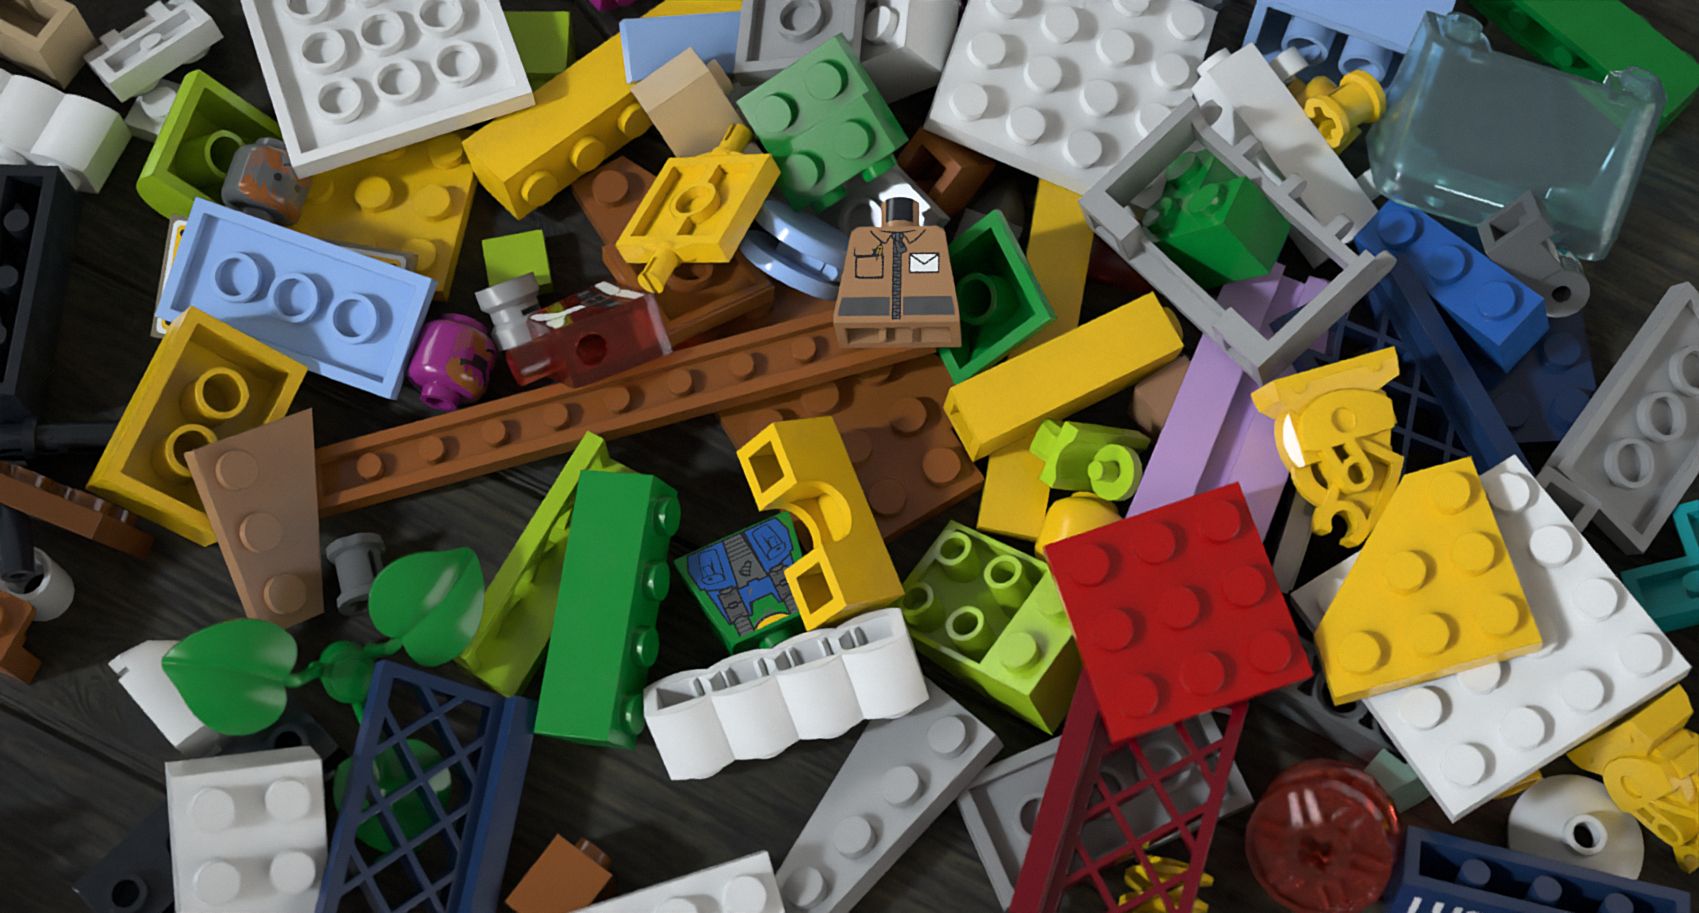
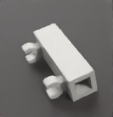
(1260, 104)

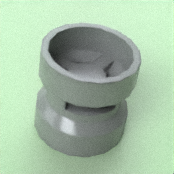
(509, 307)

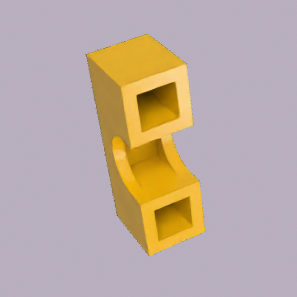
(809, 473)

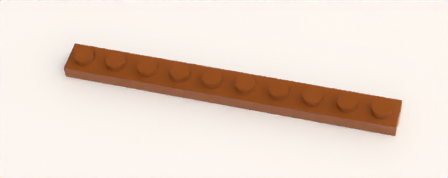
(558, 416)

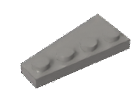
(883, 801)

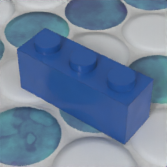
(1472, 293)

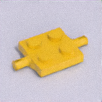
(698, 209)

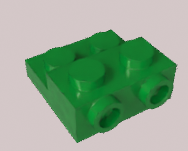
(823, 125)

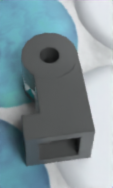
(1521, 245)

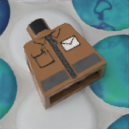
(897, 284)

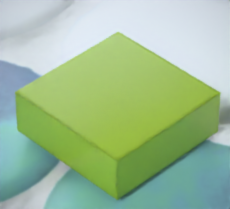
(518, 255)

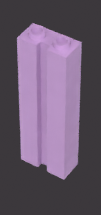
(1214, 425)

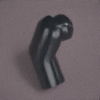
(16, 546)

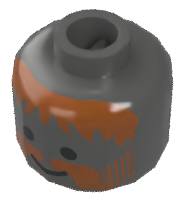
(265, 184)

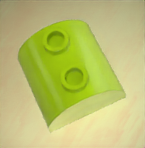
(199, 145)

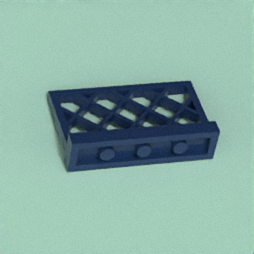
(1434, 369)
(484, 816)

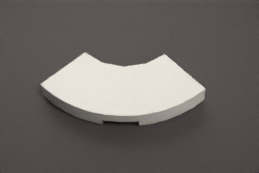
(1291, 539)

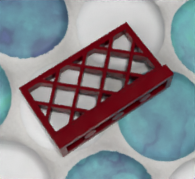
(1067, 802)

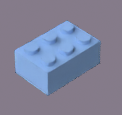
(1341, 34)

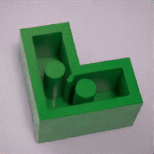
(1214, 222)

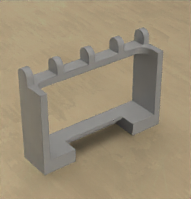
(1239, 340)

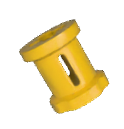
(1346, 107)

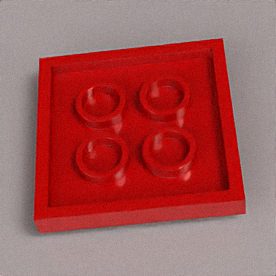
(1176, 612)

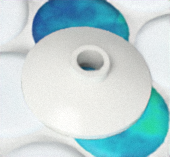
(1548, 812)

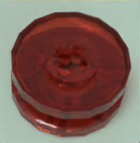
(1324, 838)

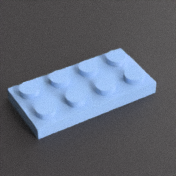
(300, 296)

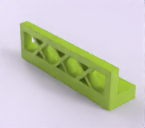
(525, 591)

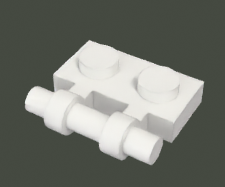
(152, 47)

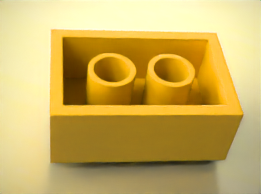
(195, 392)

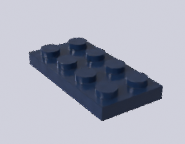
(1547, 385)

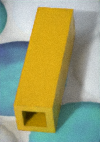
(1063, 375)

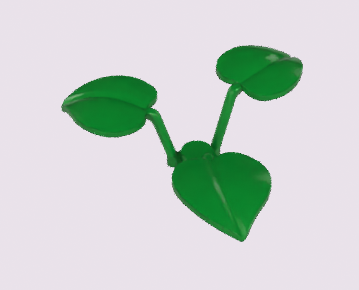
(240, 667)

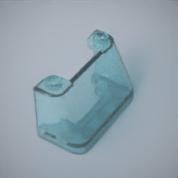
(1484, 127)

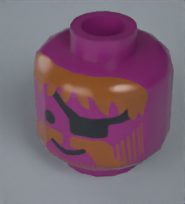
(452, 362)

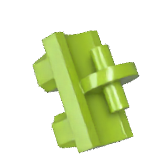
(1090, 458)

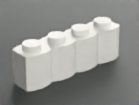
(59, 130)
(777, 695)

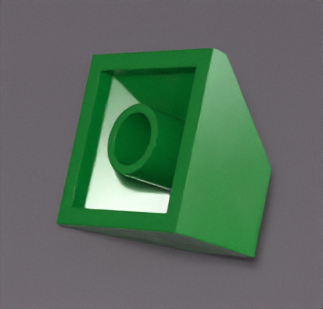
(995, 297)

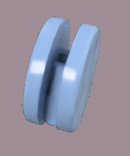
(798, 249)

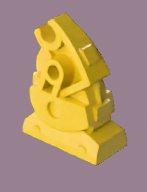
(1337, 439)
(1652, 770)

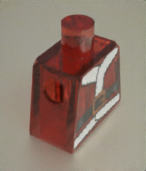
(591, 336)

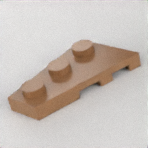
(266, 516)

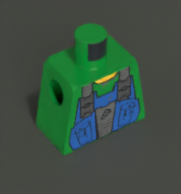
(743, 585)

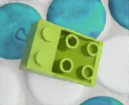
(993, 624)

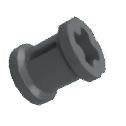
(357, 566)

